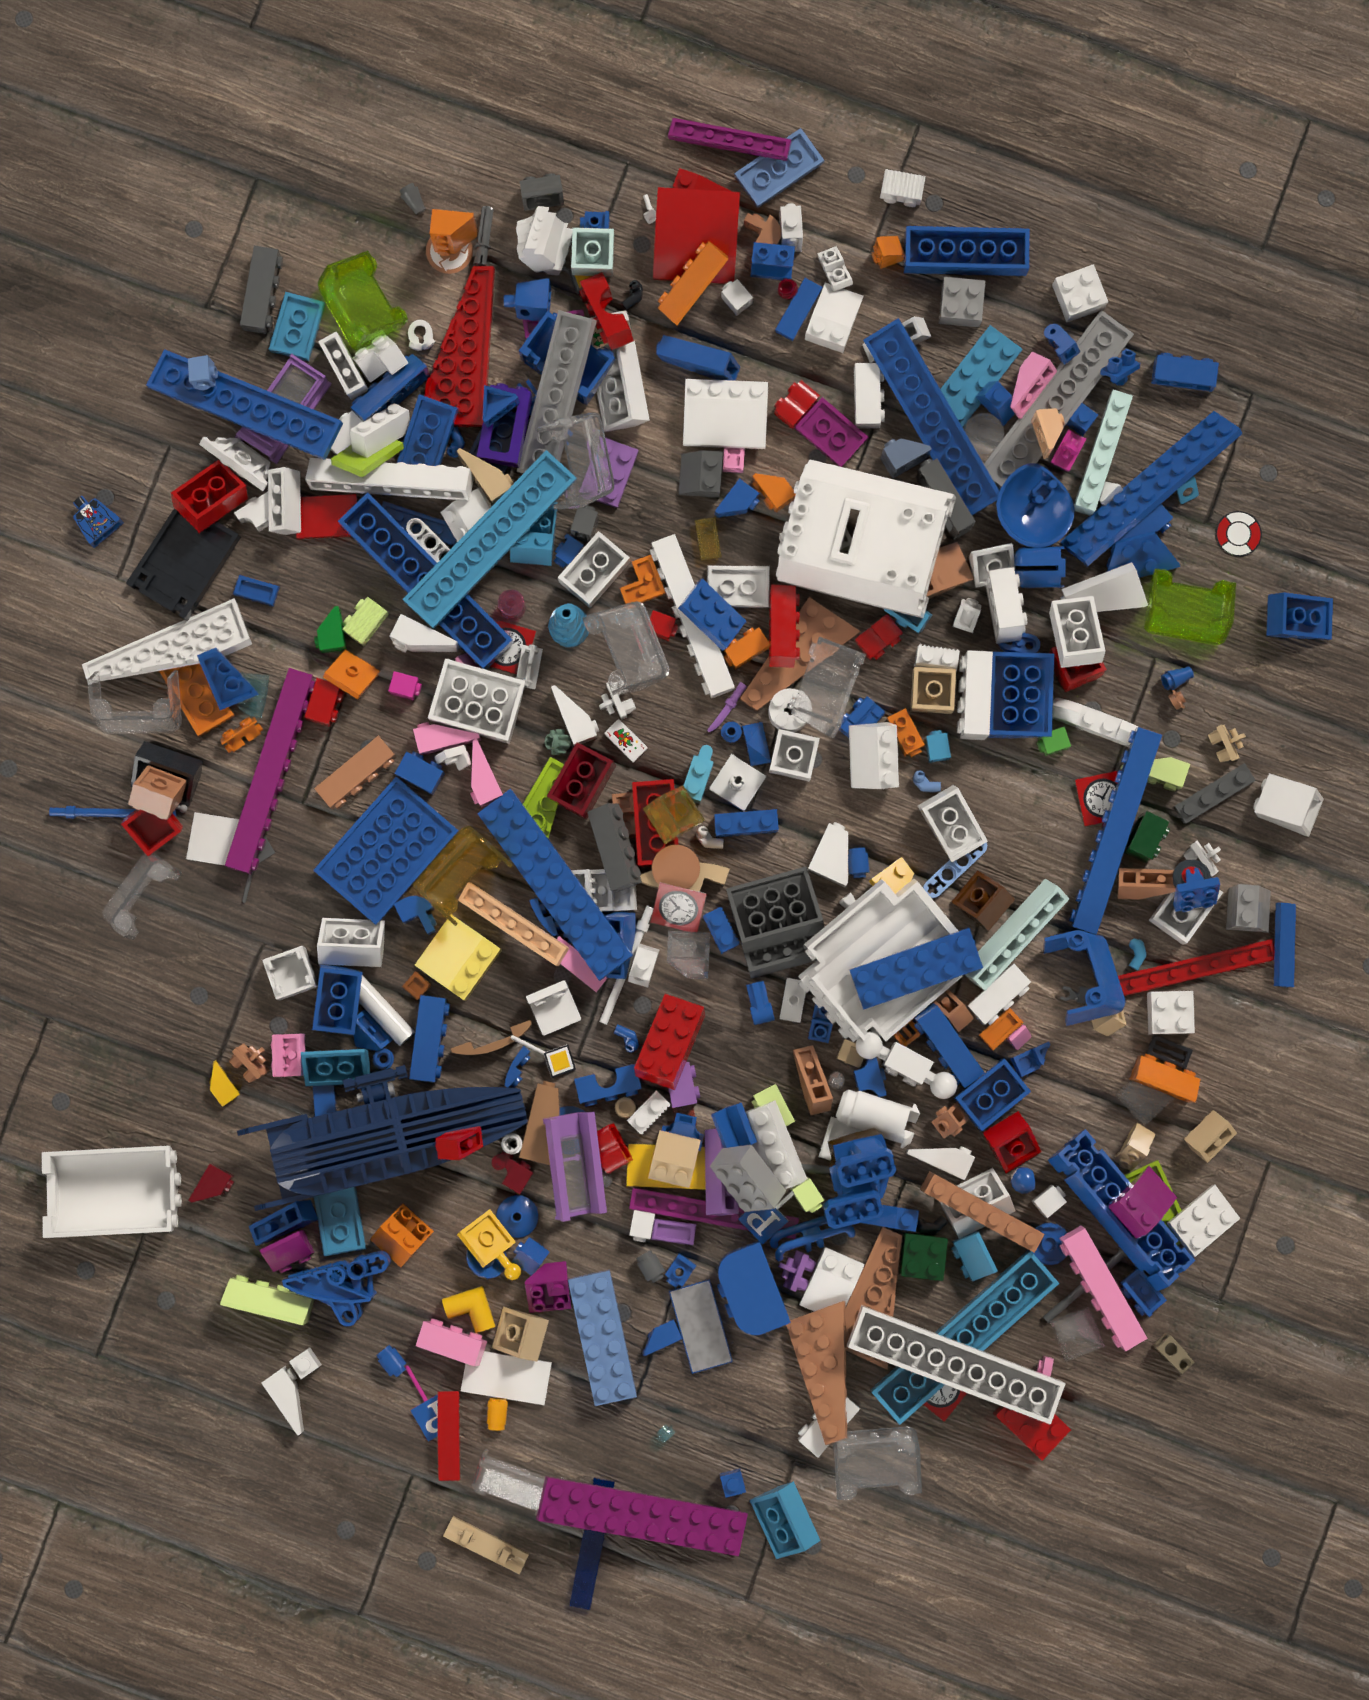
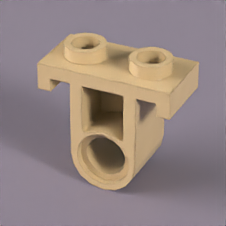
(1135, 1147)

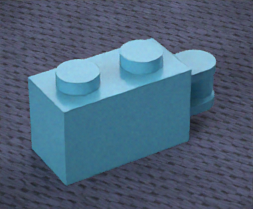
(699, 773)

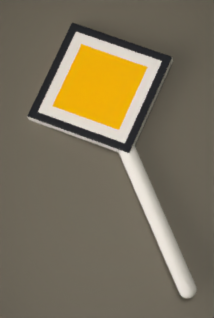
(558, 1060)

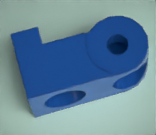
(1059, 339)

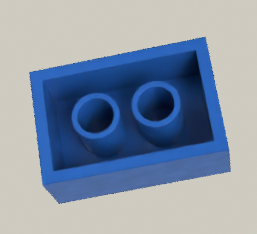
(992, 1094)

